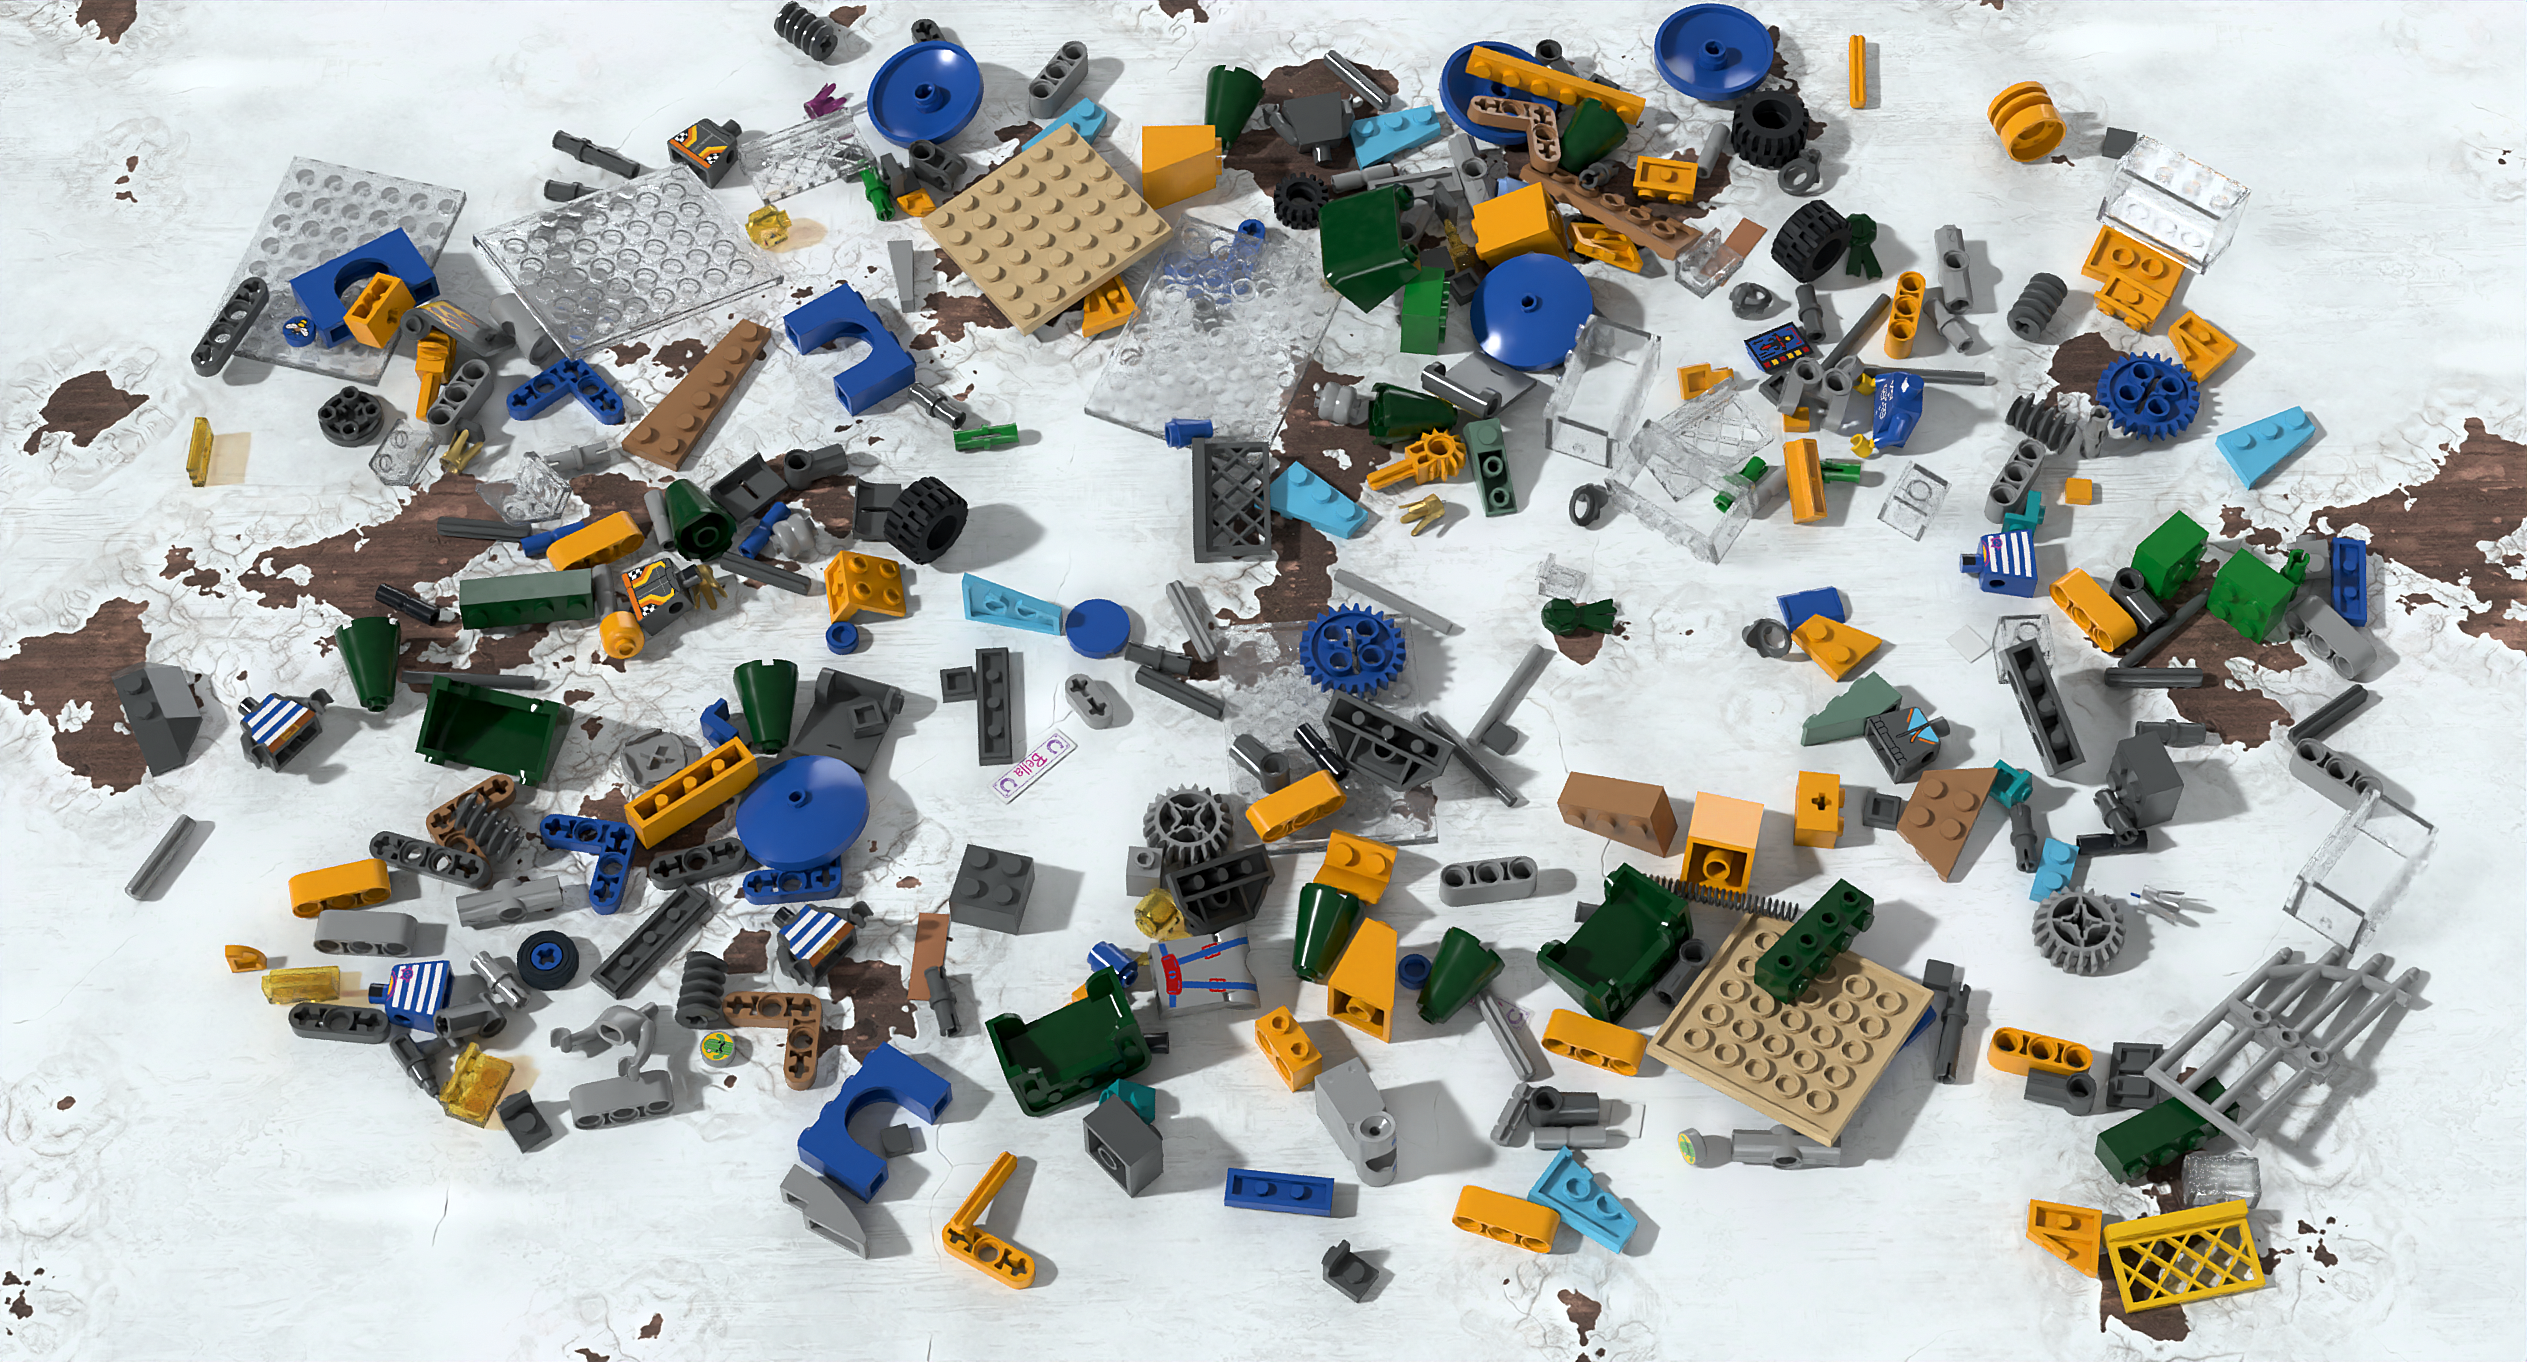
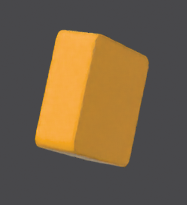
(1798, 422)
(2078, 491)

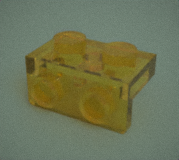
(302, 985)
(475, 1086)

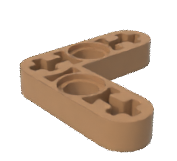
(1491, 112)
(449, 836)
(796, 1025)

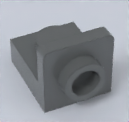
(898, 179)
(523, 1121)
(1348, 1272)

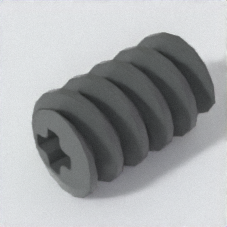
(805, 31)
(2036, 306)
(2041, 423)
(486, 827)
(700, 990)

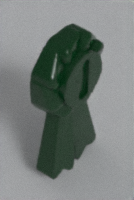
(1863, 235)
(1563, 617)

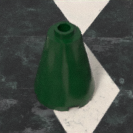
(1231, 101)
(1590, 136)
(1406, 414)
(698, 522)
(371, 658)
(768, 701)
(1323, 929)
(1456, 976)

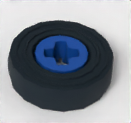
(550, 975)

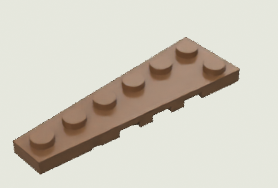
(1663, 237)
(687, 411)

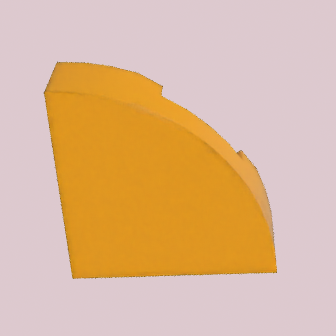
(916, 203)
(244, 958)

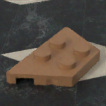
(1944, 814)

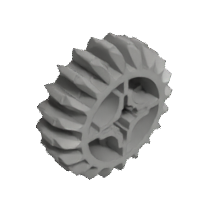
(1188, 814)
(2062, 936)

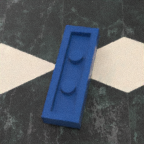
(2349, 580)
(1279, 1192)

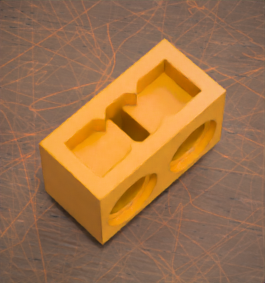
(1288, 1048)

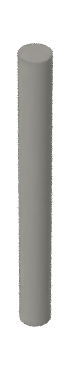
(1393, 601)
(1505, 695)

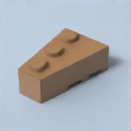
(1619, 811)

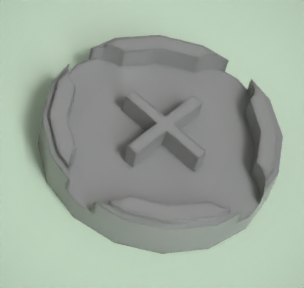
(652, 757)

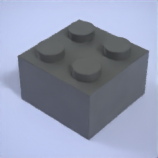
(2145, 780)
(991, 889)
(1124, 1144)

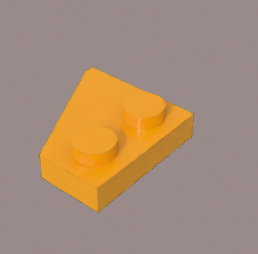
(1605, 245)
(1107, 307)
(2200, 346)
(1834, 645)
(2067, 1233)

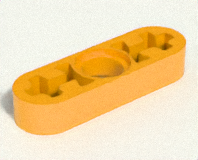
(1005, 1275)

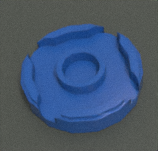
(1097, 628)

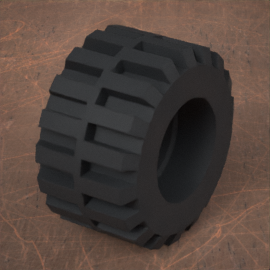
(1771, 110)
(1811, 241)
(925, 520)

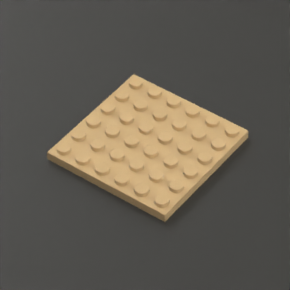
(1046, 229)
(1797, 1060)

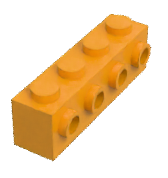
(691, 792)

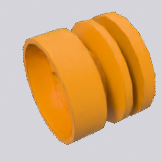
(2026, 121)

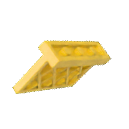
(2177, 1225)

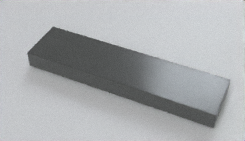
(993, 706)
(650, 941)

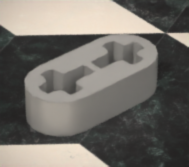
(1083, 705)

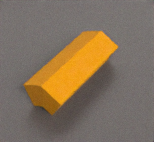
(1804, 480)

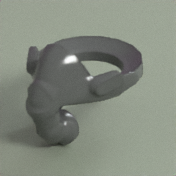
(1810, 162)
(1744, 306)
(1596, 499)
(1755, 637)

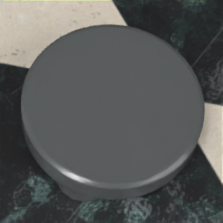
(351, 418)

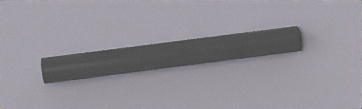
(1856, 332)
(1931, 375)
(2165, 629)
(481, 680)
(1471, 761)

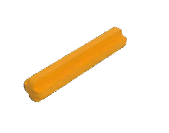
(1857, 71)
(983, 1193)

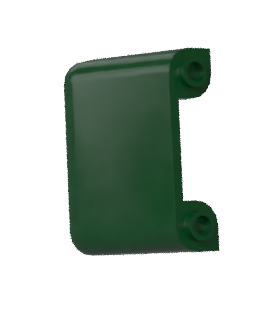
(1365, 245)
(493, 730)
(1620, 946)
(1072, 1048)

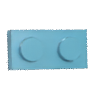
(2054, 869)

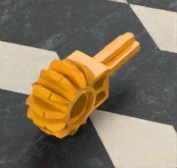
(433, 366)
(1425, 460)

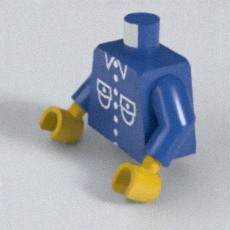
(1896, 410)

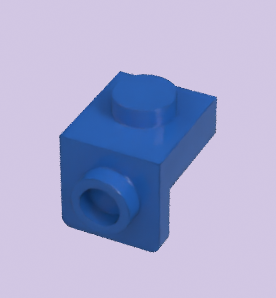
(714, 724)

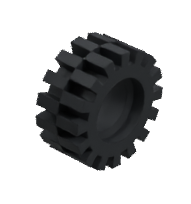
(1295, 188)

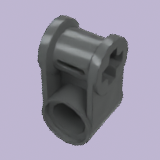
(934, 164)

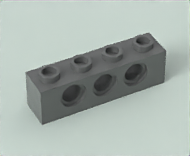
(2041, 707)

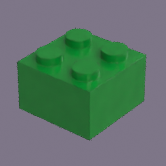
(1424, 312)
(2171, 555)
(2249, 596)

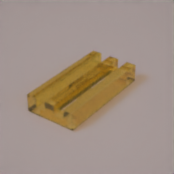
(200, 452)

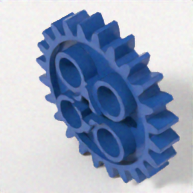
(2165, 410)
(1382, 647)

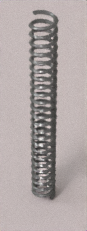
(1728, 902)

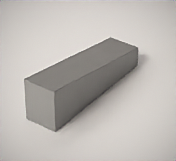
(902, 263)

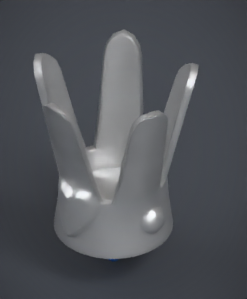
(2159, 902)

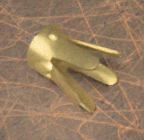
(454, 459)
(1430, 507)
(706, 587)

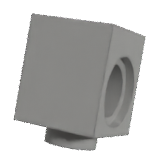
(1144, 870)

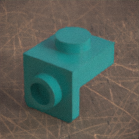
(2032, 515)
(2011, 785)
(1139, 1095)

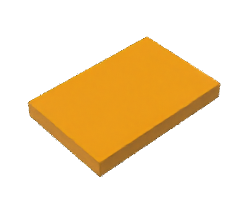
(2133, 259)

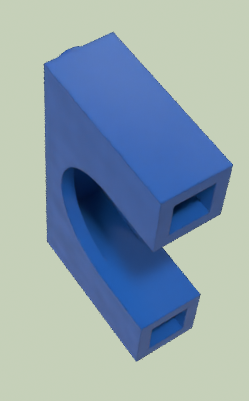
(321, 288)
(846, 315)
(884, 1077)

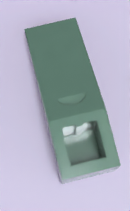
(1490, 466)
(1848, 714)

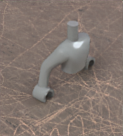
(617, 1026)

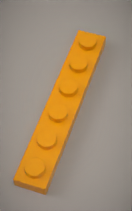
(1551, 83)

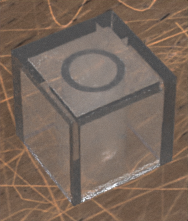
(1914, 501)
(2020, 628)

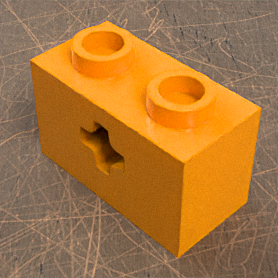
(384, 303)
(1817, 810)

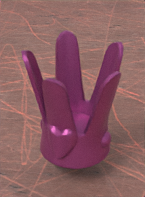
(822, 104)

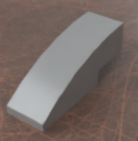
(823, 1211)

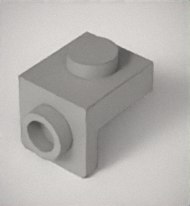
(2319, 556)

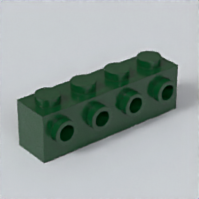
(527, 599)
(1814, 941)
(2159, 1135)

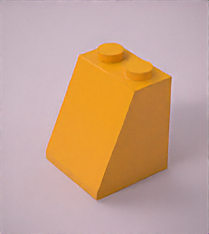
(1179, 162)
(1518, 224)
(1721, 844)
(1365, 981)

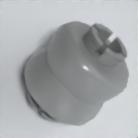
(1337, 403)
(793, 535)

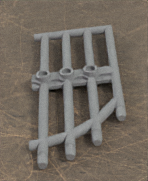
(2281, 1042)

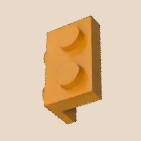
(1665, 179)
(2131, 301)

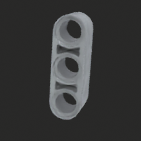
(1058, 79)
(461, 398)
(2015, 480)
(2330, 637)
(2326, 765)
(1500, 870)
(365, 933)
(621, 1100)

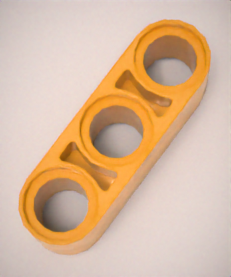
(1904, 315)
(597, 543)
(2093, 610)
(1296, 806)
(339, 887)
(1594, 1042)
(2026, 1044)
(1506, 1219)

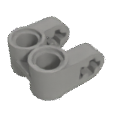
(1821, 387)

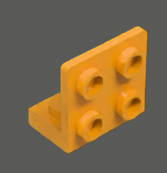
(863, 583)
(1357, 866)

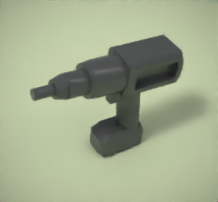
(417, 1061)

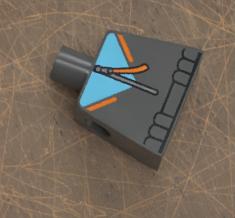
(1905, 740)

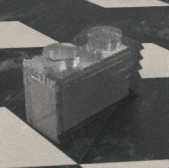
(2220, 1179)

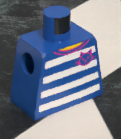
(2004, 563)
(415, 993)

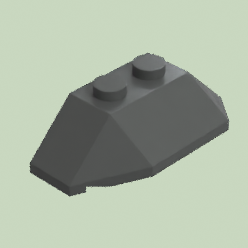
(159, 712)
(1384, 743)
(1223, 889)

